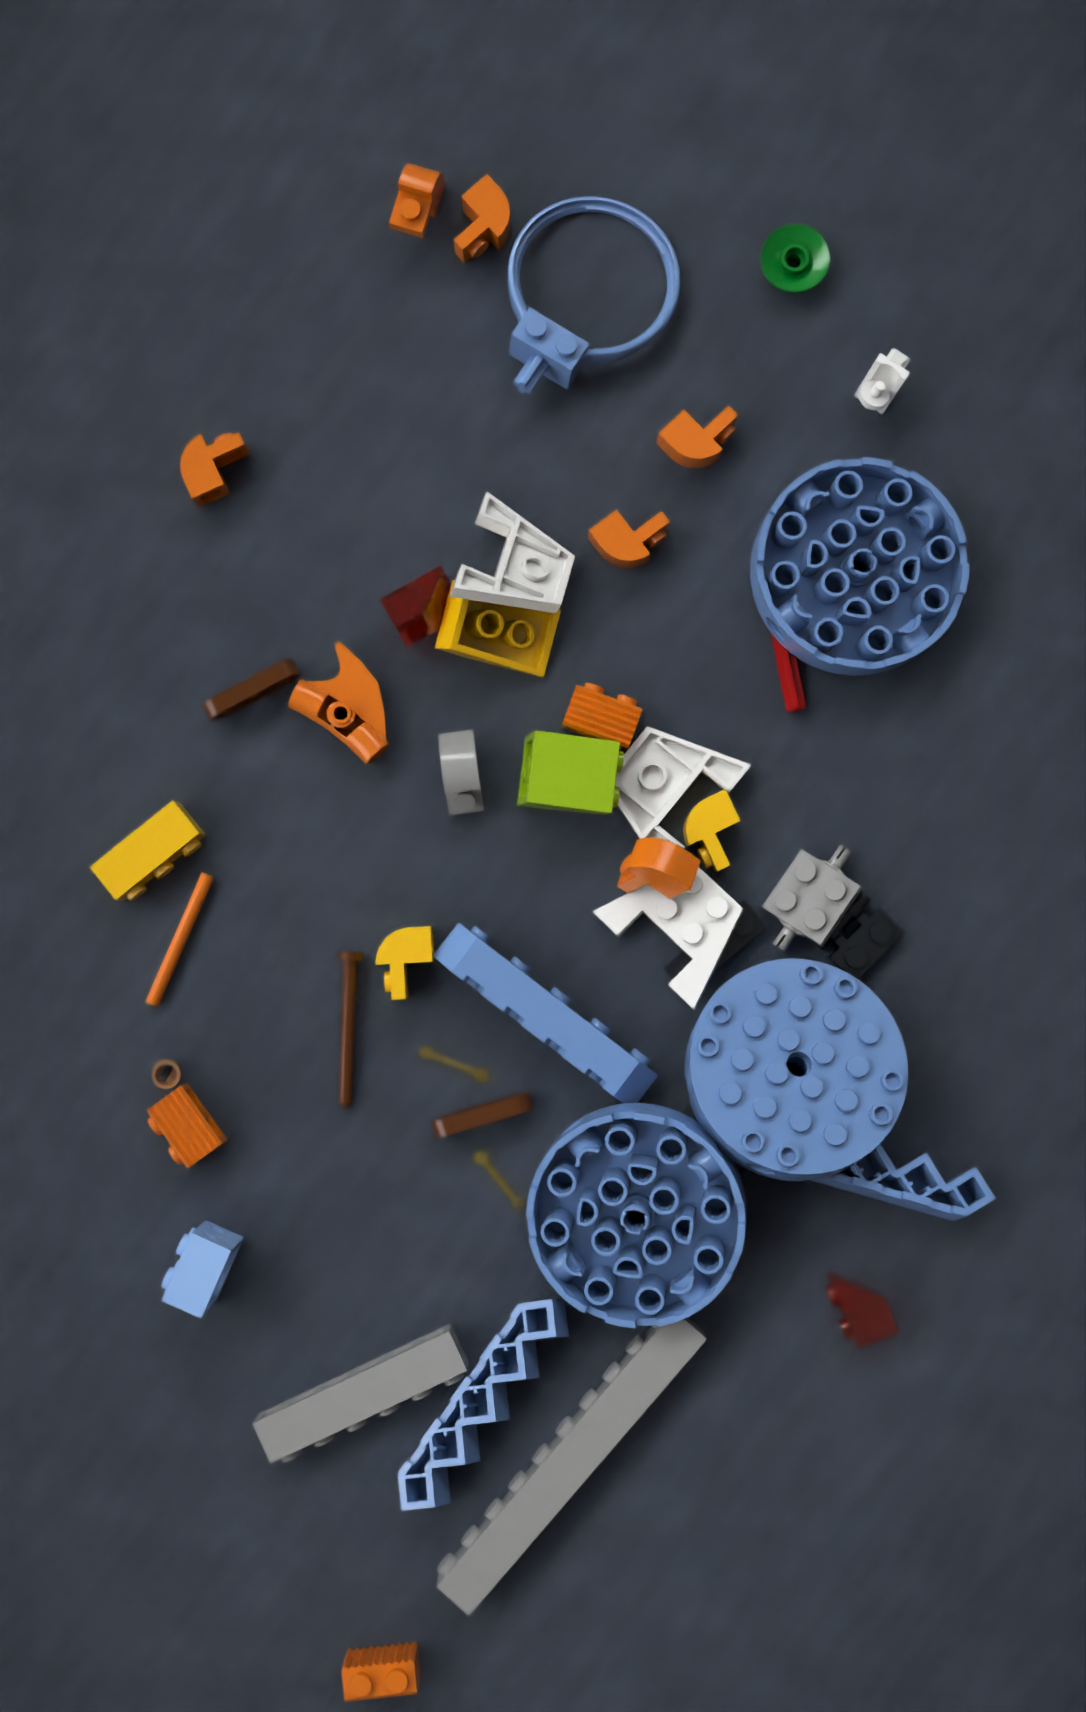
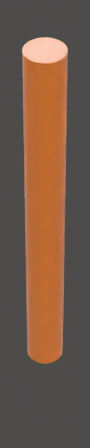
(179, 939)

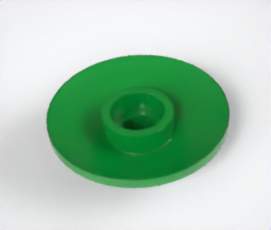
(796, 243)

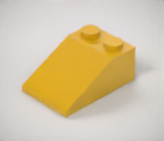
(498, 634)

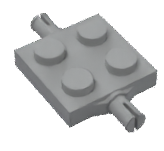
(812, 897)

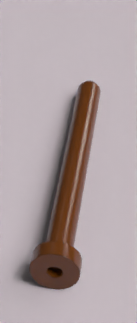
(348, 1025)

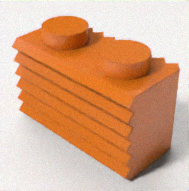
(602, 716)
(185, 1126)
(381, 1672)

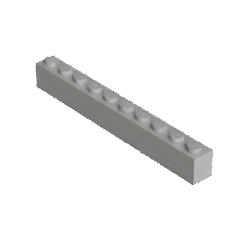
(566, 1462)

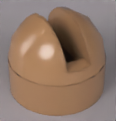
(173, 1075)

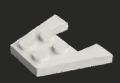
(530, 568)
(659, 772)
(695, 921)

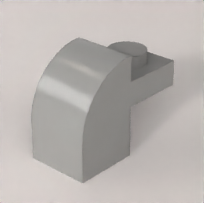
(460, 772)

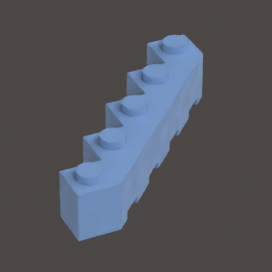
(546, 1014)
(914, 1185)
(479, 1400)

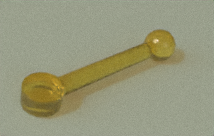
(480, 1074)
(480, 1157)

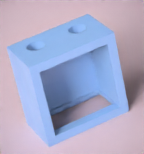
(202, 1268)

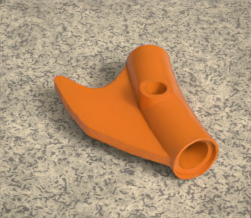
(350, 691)

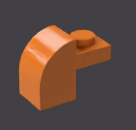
(416, 200)
(490, 213)
(691, 444)
(202, 462)
(621, 544)
(660, 865)

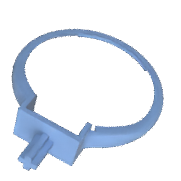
(549, 347)

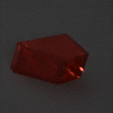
(418, 606)
(863, 1310)

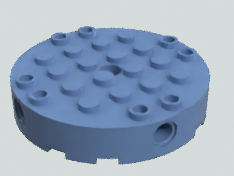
(850, 617)
(847, 1057)
(624, 1266)

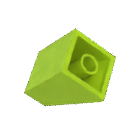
(569, 773)

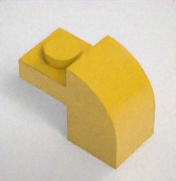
(705, 820)
(400, 948)

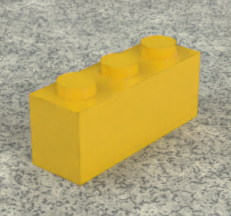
(148, 852)

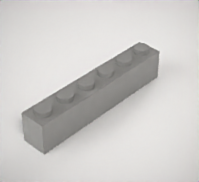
(361, 1394)

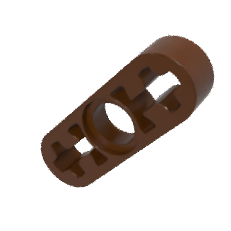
(251, 689)
(482, 1114)

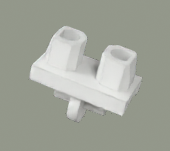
(883, 381)

